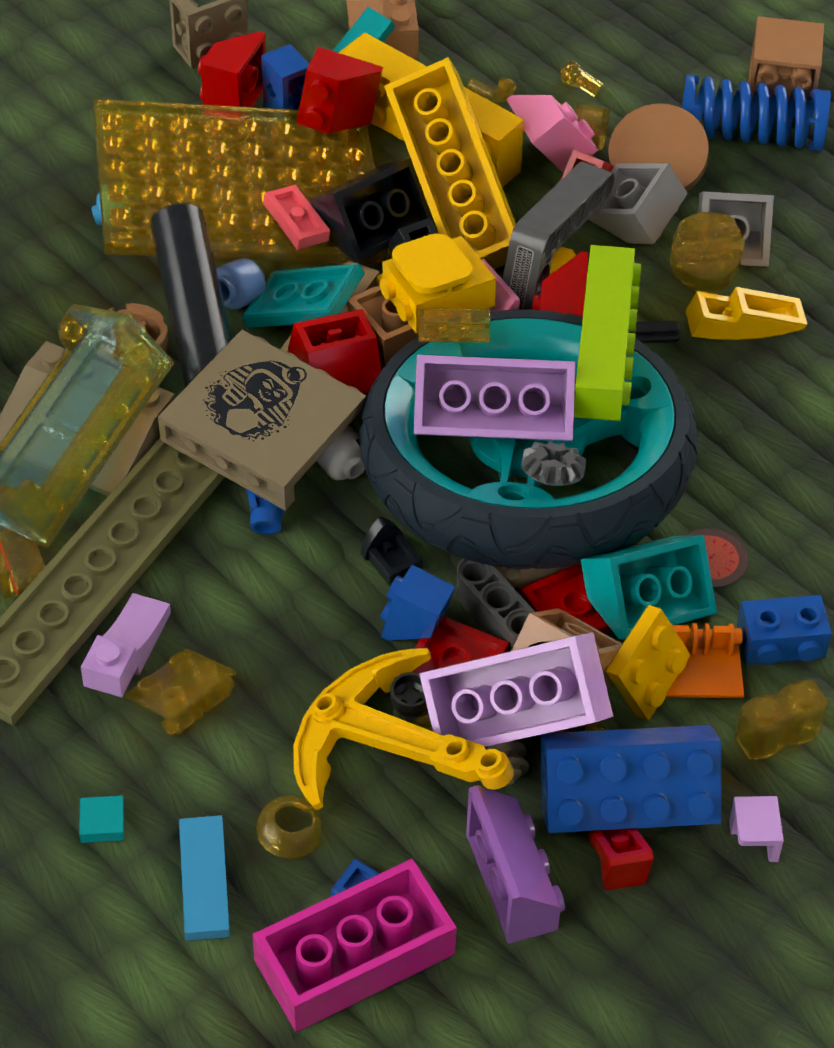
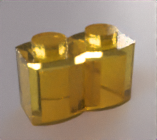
(781, 719)

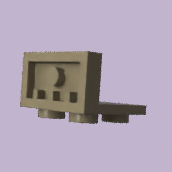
(198, 28)

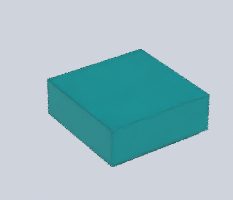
(101, 819)

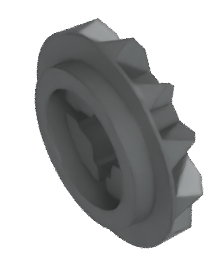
(553, 464)

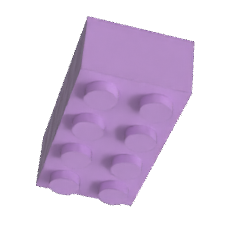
(519, 692)

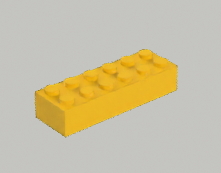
(498, 126)
(452, 160)

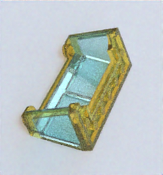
(76, 419)

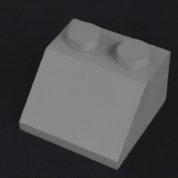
(640, 202)
(753, 217)

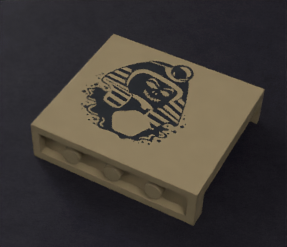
(259, 417)

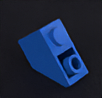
(415, 605)

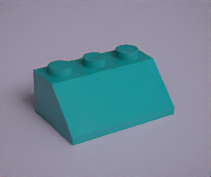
(658, 573)

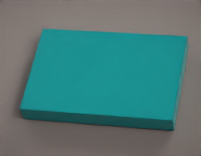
(303, 295)

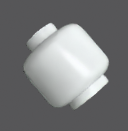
(343, 456)

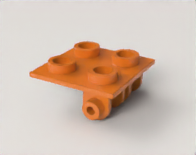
(713, 663)

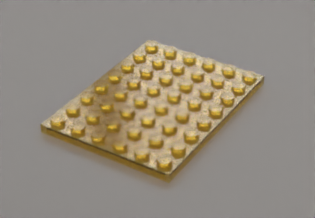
(224, 166)

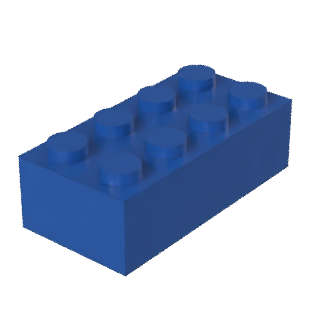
(631, 778)

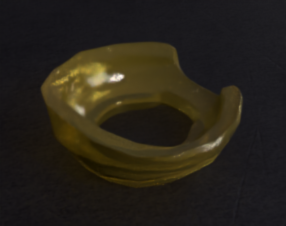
(285, 843)

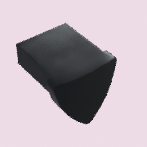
(389, 550)

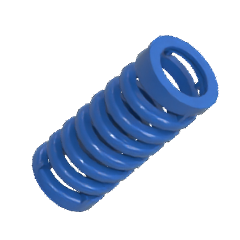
(817, 103)

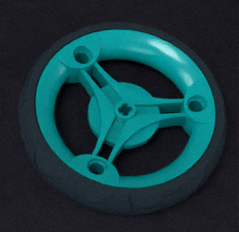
(518, 521)

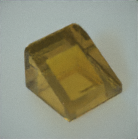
(598, 121)

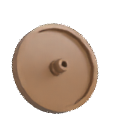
(662, 136)

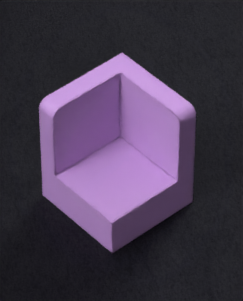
(758, 823)

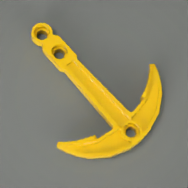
(342, 714)

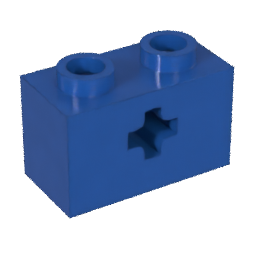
(283, 78)

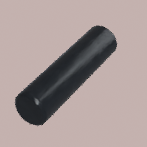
(190, 286)

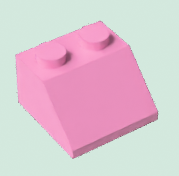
(553, 127)

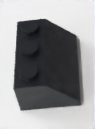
(372, 208)

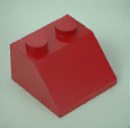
(233, 71)
(338, 92)

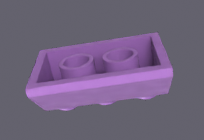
(512, 865)

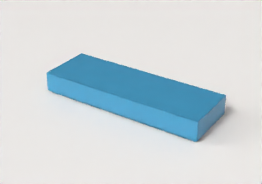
(204, 878)

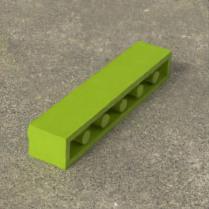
(605, 334)

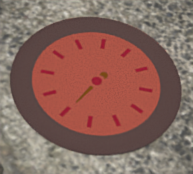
(725, 556)

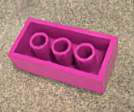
(354, 944)

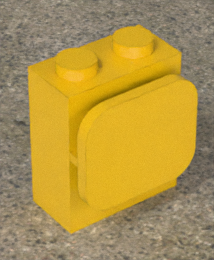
(436, 275)

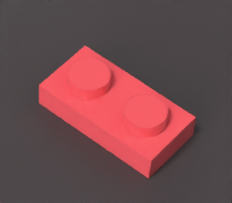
(296, 217)

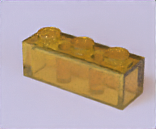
(454, 325)

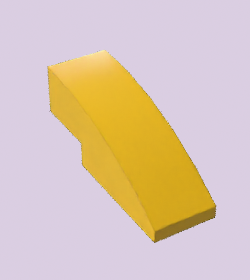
(744, 315)

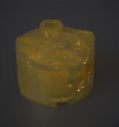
(706, 251)

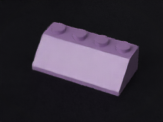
(494, 398)

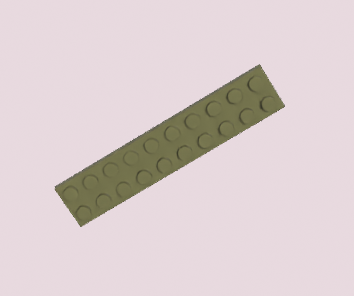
(96, 571)

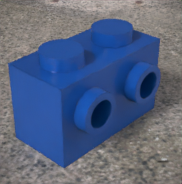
(784, 629)

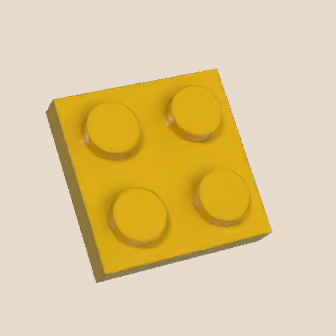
(648, 662)

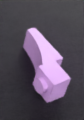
(125, 645)

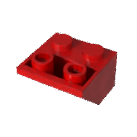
(340, 346)

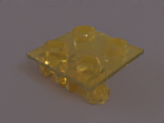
(184, 689)

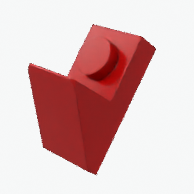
(623, 857)

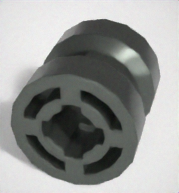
(407, 697)

